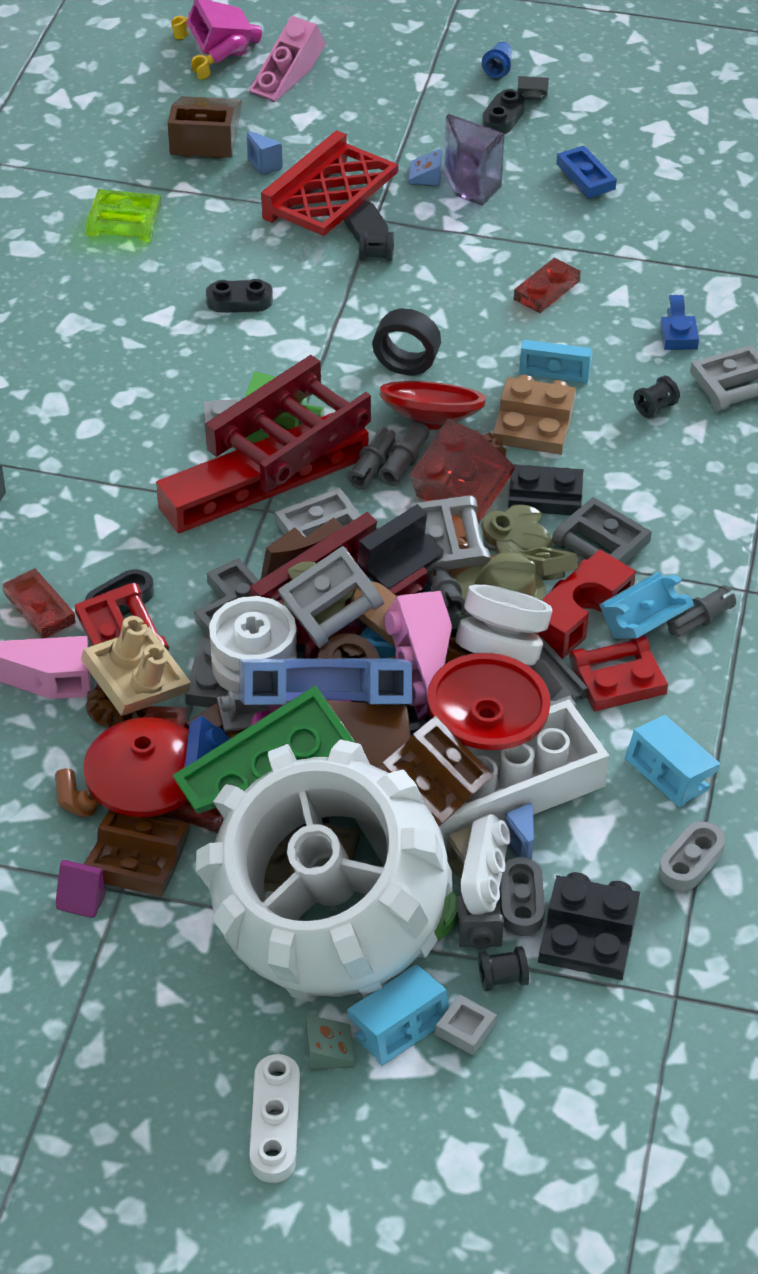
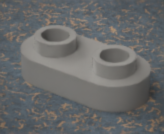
(688, 858)

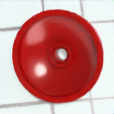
(431, 401)
(489, 700)
(134, 766)

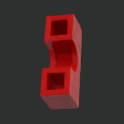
(584, 589)

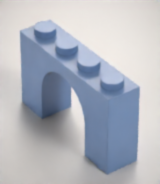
(337, 679)

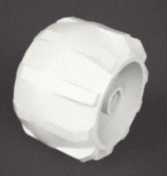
(369, 940)

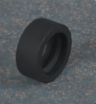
(415, 324)

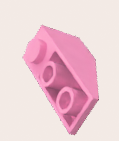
(289, 59)
(421, 636)
(46, 666)

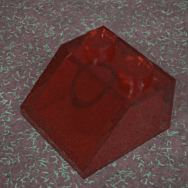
(461, 465)

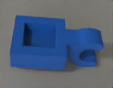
(678, 330)

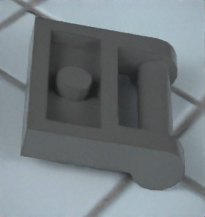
(604, 527)

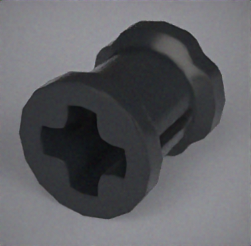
(376, 246)
(656, 396)
(503, 968)

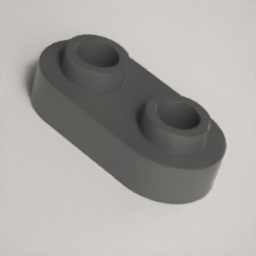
(522, 899)

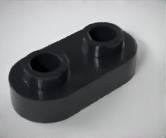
(504, 111)
(239, 296)

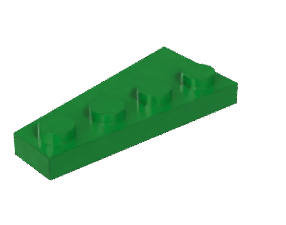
(303, 724)

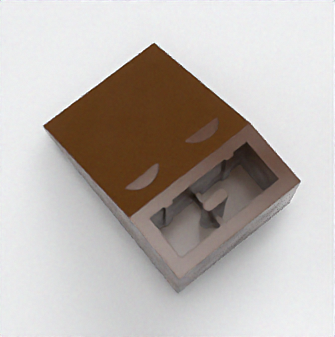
(203, 126)

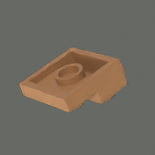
(535, 414)

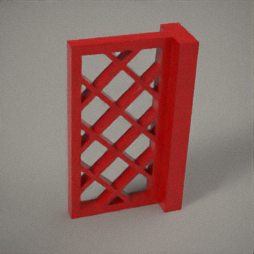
(312, 174)

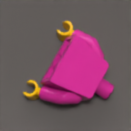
(218, 31)

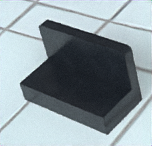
(398, 548)

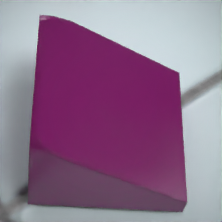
(79, 889)

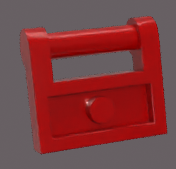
(103, 619)
(621, 682)

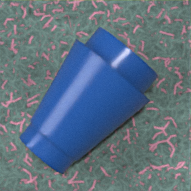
(497, 60)

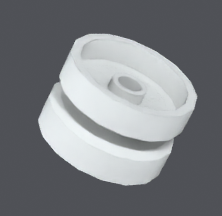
(503, 623)
(249, 630)

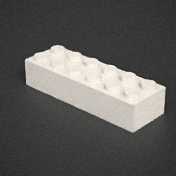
(545, 771)

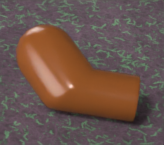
(70, 798)

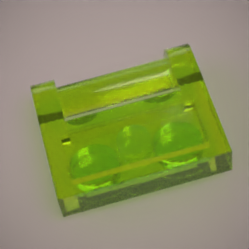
(123, 207)

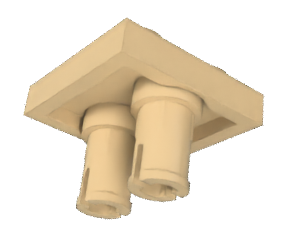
(135, 668)

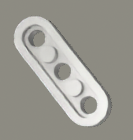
(484, 864)
(277, 1131)

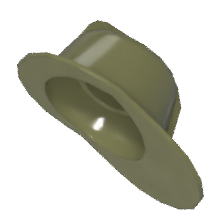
(507, 571)

